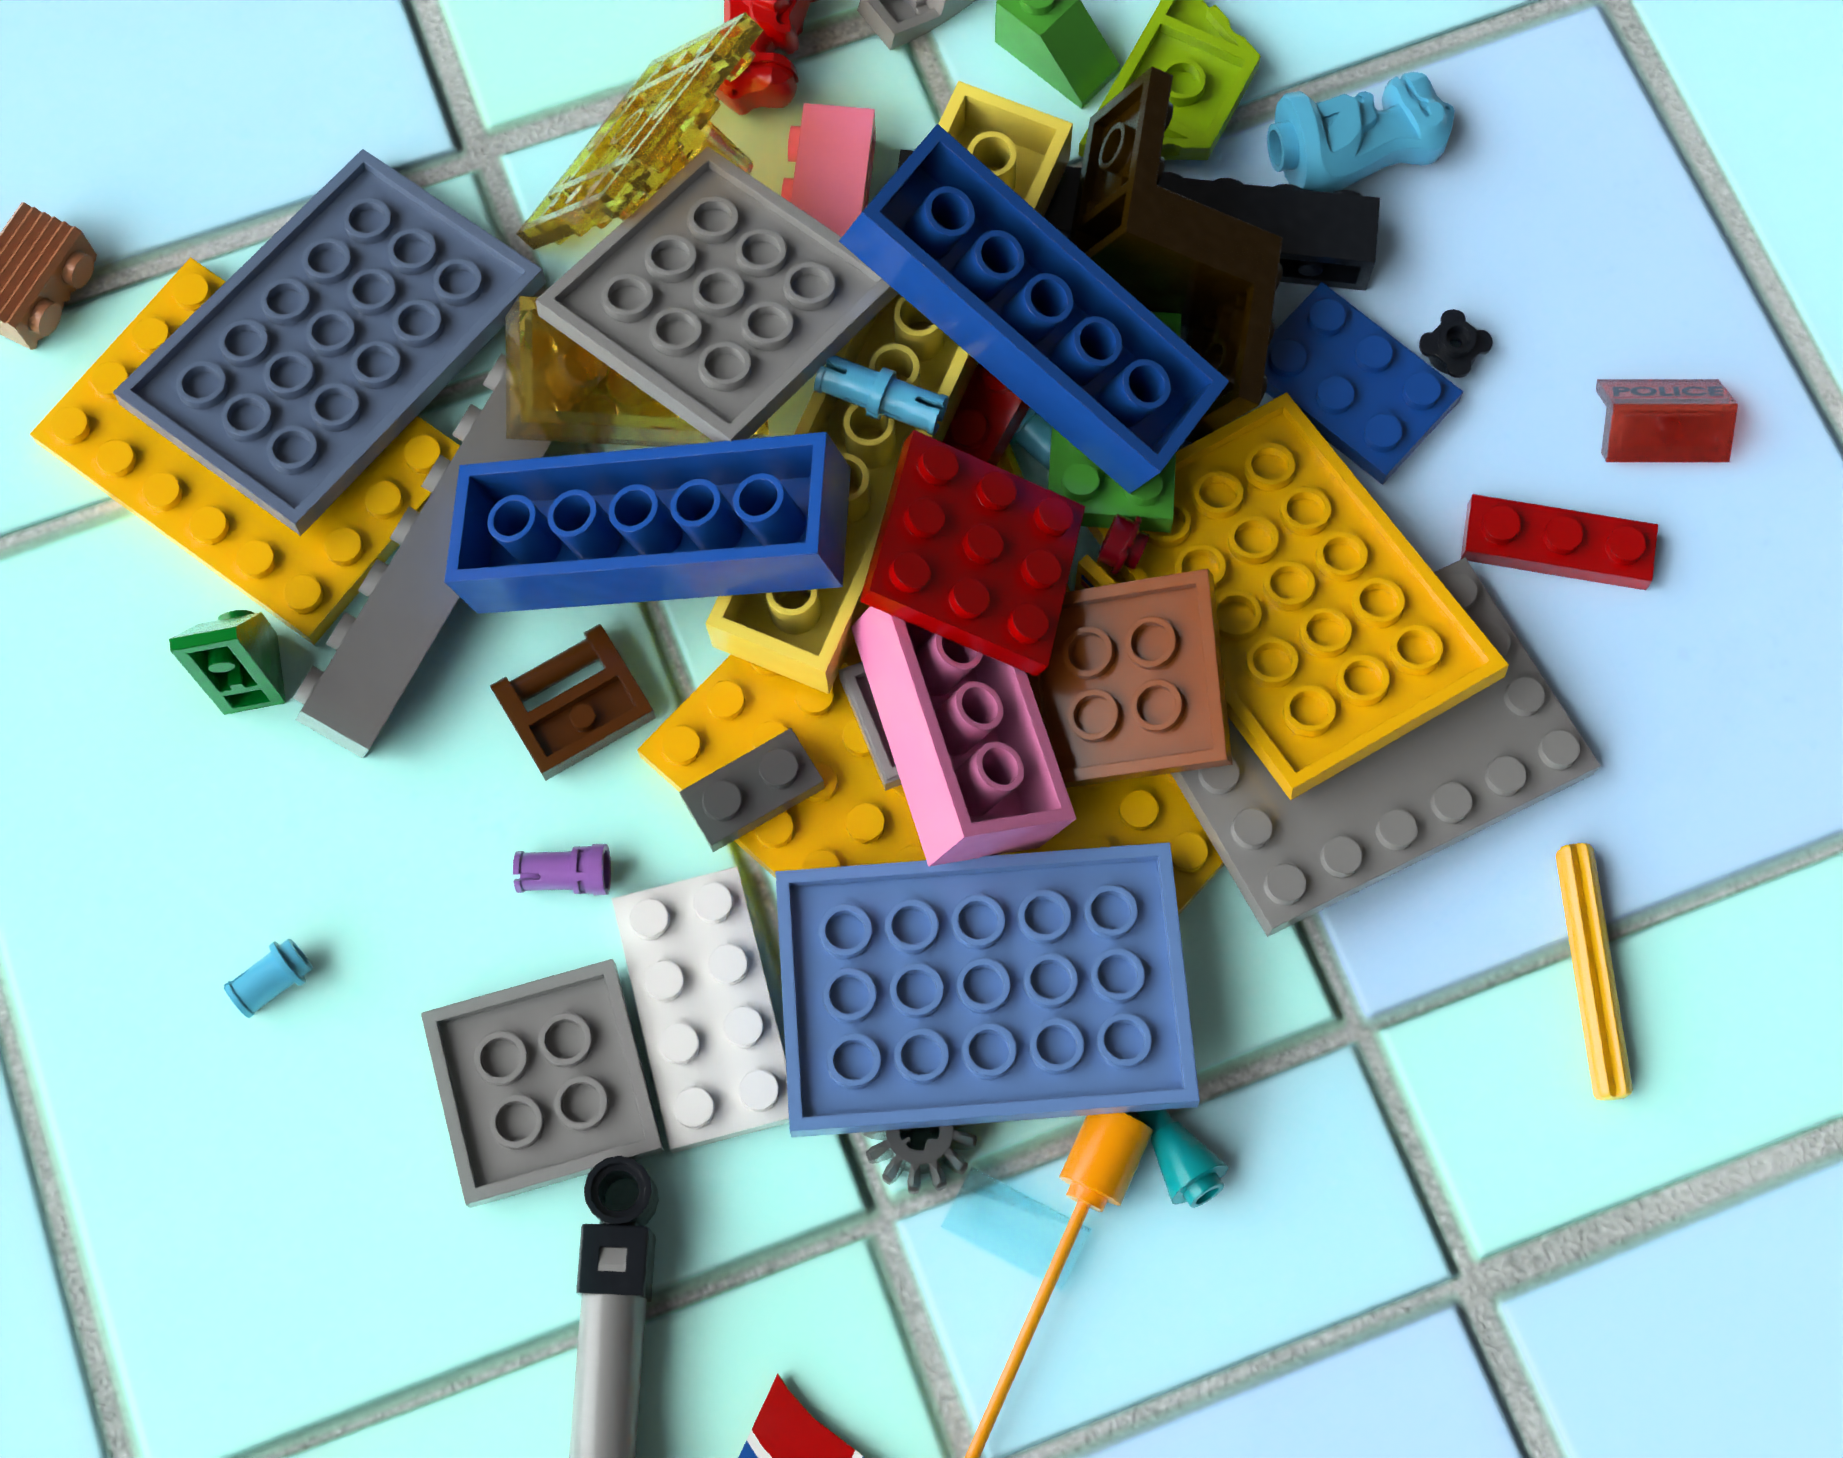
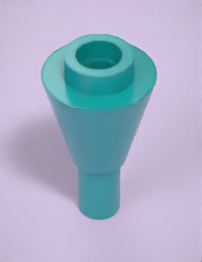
(1186, 1164)

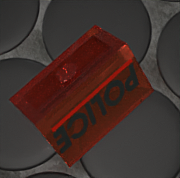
(1667, 420)

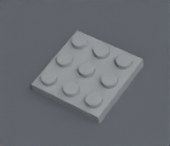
(540, 1082)

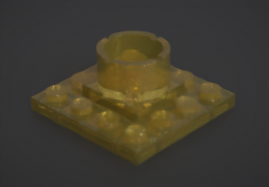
(648, 136)

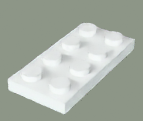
(704, 1009)

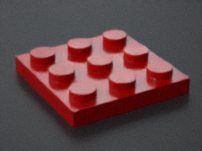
(973, 554)

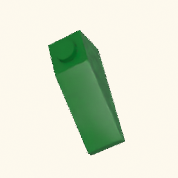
(233, 661)

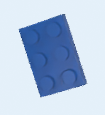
(1356, 382)

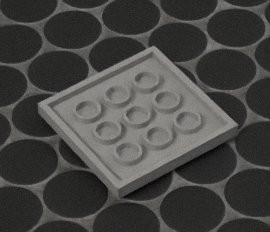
(716, 298)

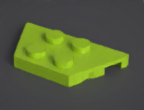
(1208, 71)

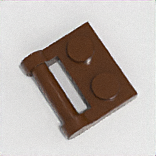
(580, 717)

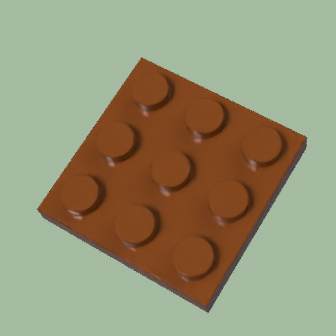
(1136, 681)

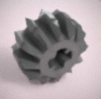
(918, 1162)

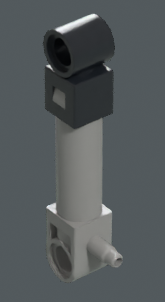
(613, 1290)

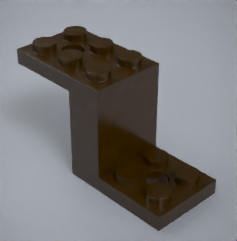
(1175, 249)

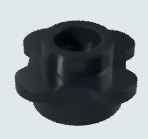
(1450, 359)

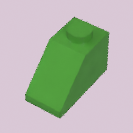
(1057, 44)

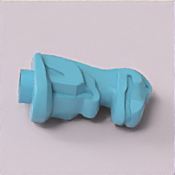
(1348, 139)

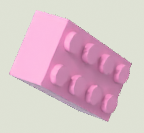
(962, 742)

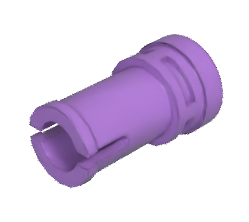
(581, 870)

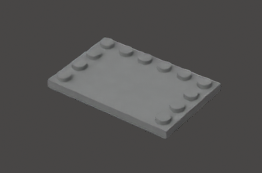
(1403, 800)

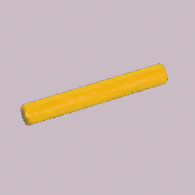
(1594, 972)

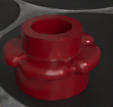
(1123, 543)

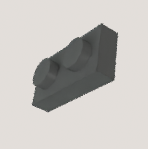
(752, 790)

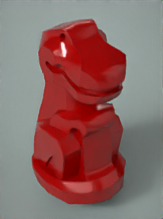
(770, 76)

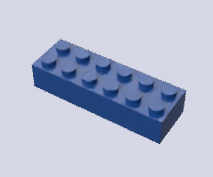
(1034, 310)
(650, 524)

